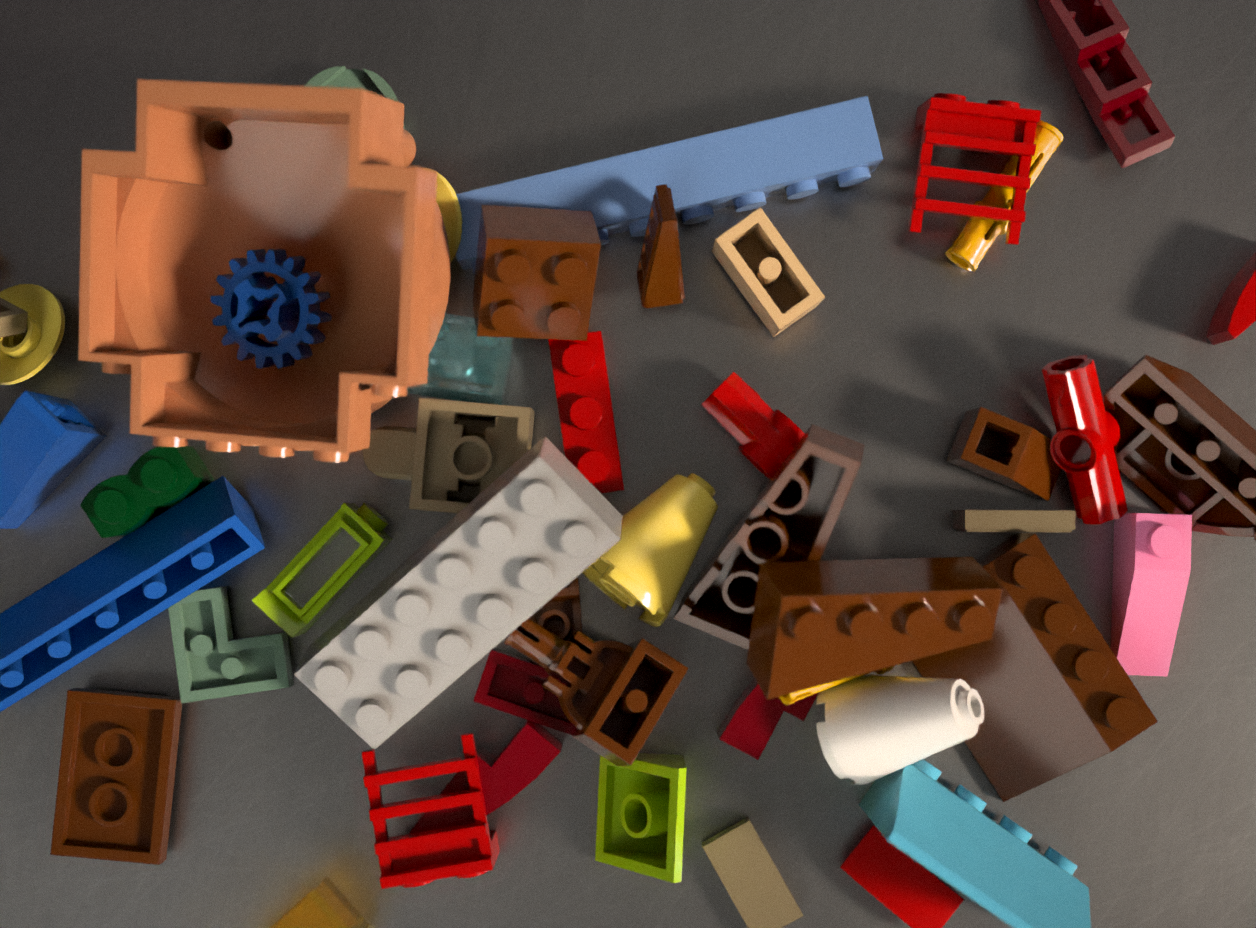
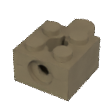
(451, 451)

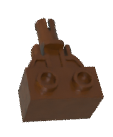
(610, 689)

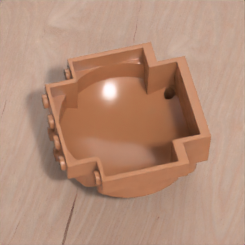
(243, 173)

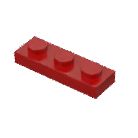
(587, 410)

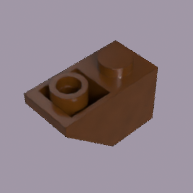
(1005, 452)

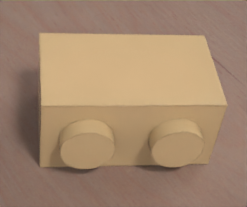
(767, 272)

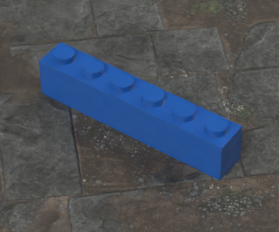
(124, 587)

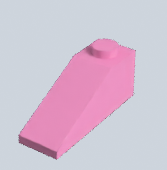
(1148, 589)

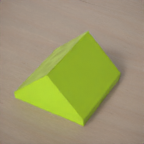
(642, 815)

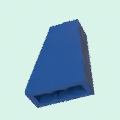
(39, 448)

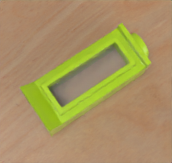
(324, 568)

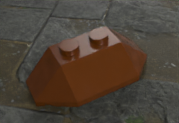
(1185, 447)

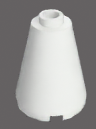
(892, 722)

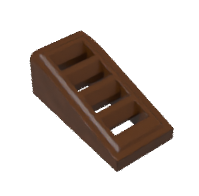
(660, 258)

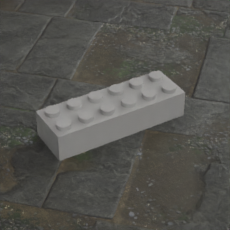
(460, 594)

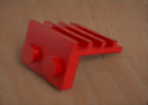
(980, 127)
(436, 853)

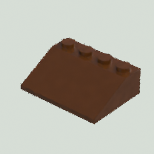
(1043, 678)

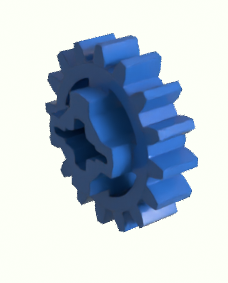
(291, 317)

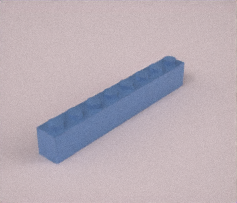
(704, 173)

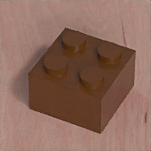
(535, 272)

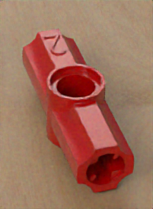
(763, 434)
(1085, 439)

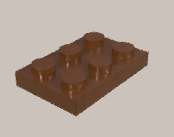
(116, 776)

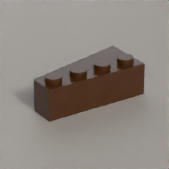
(783, 524)
(862, 616)

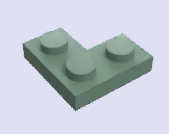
(213, 662)

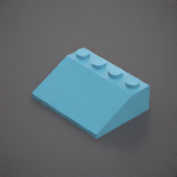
(975, 852)

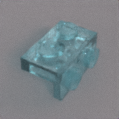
(467, 364)

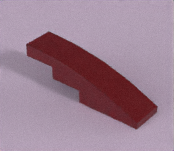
(1108, 76)

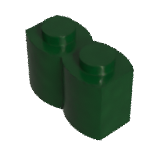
(150, 487)

